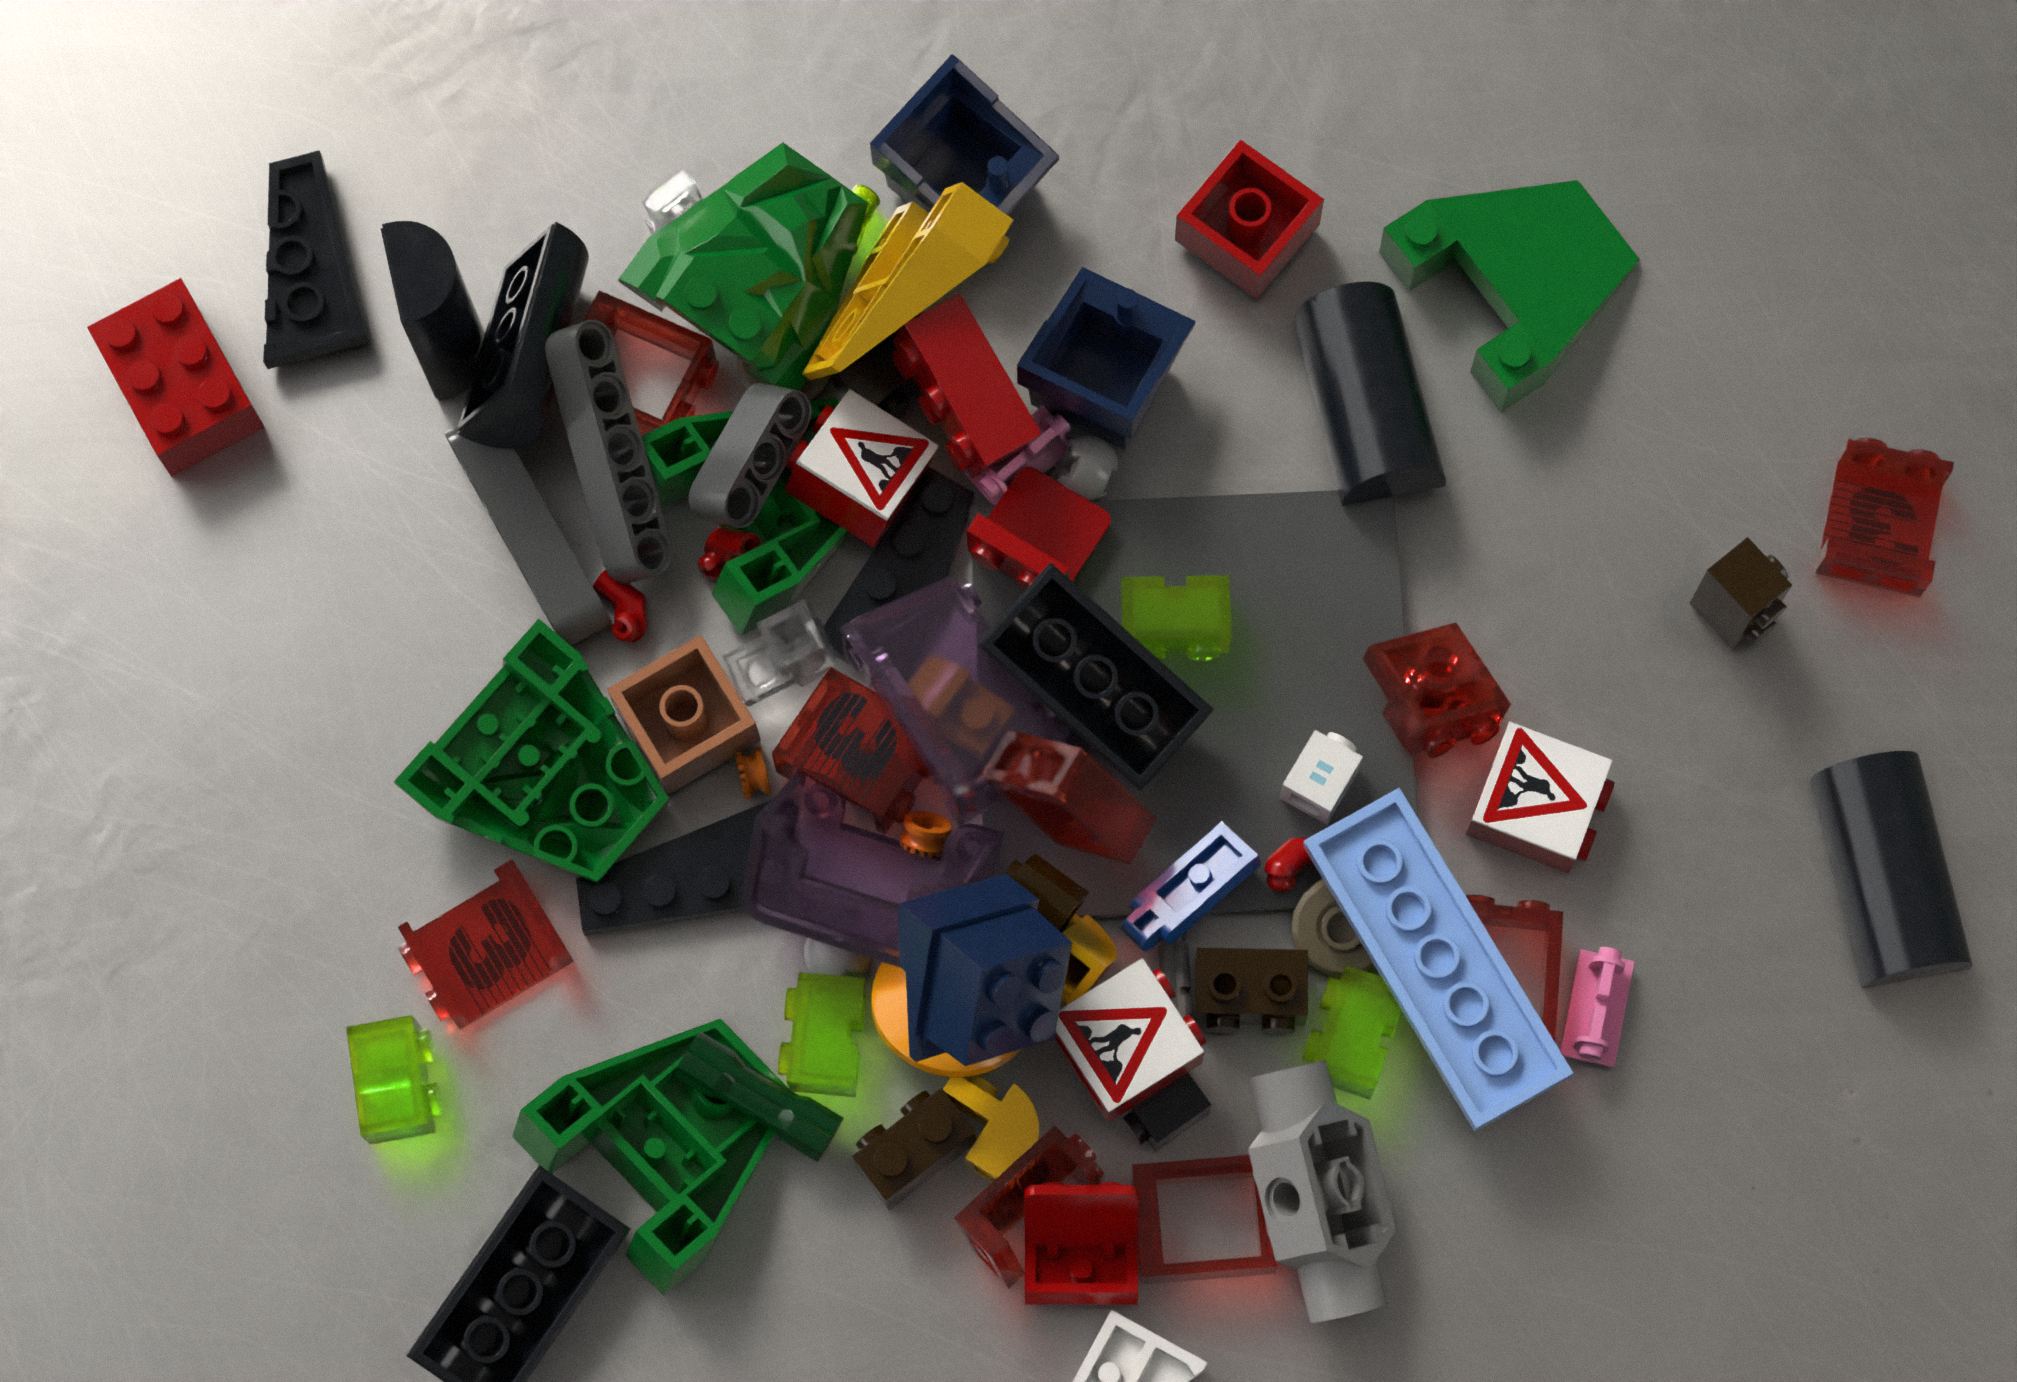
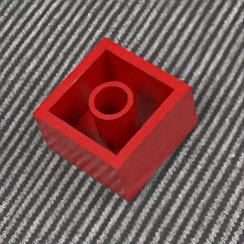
(1248, 219)

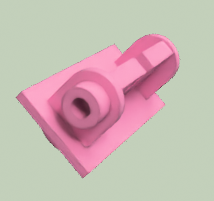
(1040, 454)
(1597, 1006)

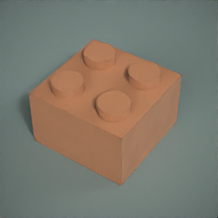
(684, 714)

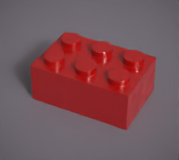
(175, 377)
(963, 387)

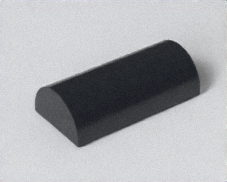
(433, 306)
(512, 374)
(1367, 393)
(1095, 676)
(1890, 868)
(520, 1285)

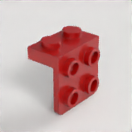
(1037, 525)
(1081, 1244)

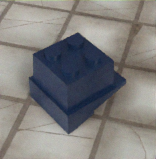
(960, 134)
(1102, 357)
(980, 971)

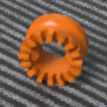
(754, 772)
(925, 833)

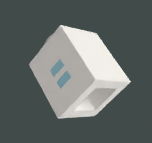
(1322, 775)

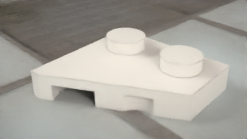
(1135, 1354)

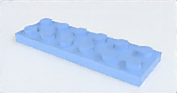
(1437, 959)

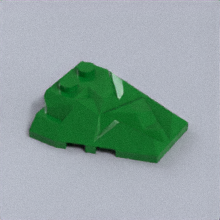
(757, 263)
(540, 764)

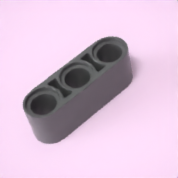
(750, 455)

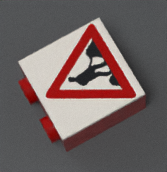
(859, 466)
(1541, 798)
(1128, 1039)

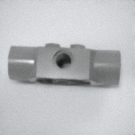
(1321, 1191)

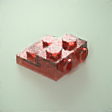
(1436, 690)

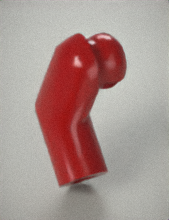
(724, 546)

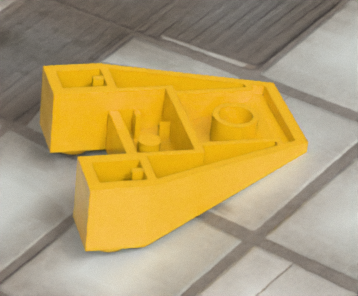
(910, 269)

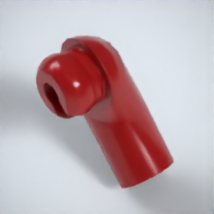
(629, 608)
(1285, 863)

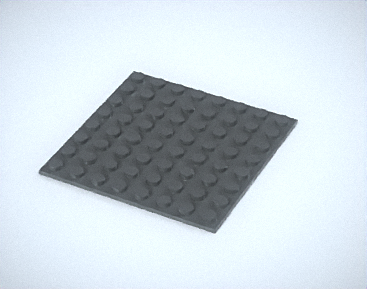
(1305, 605)

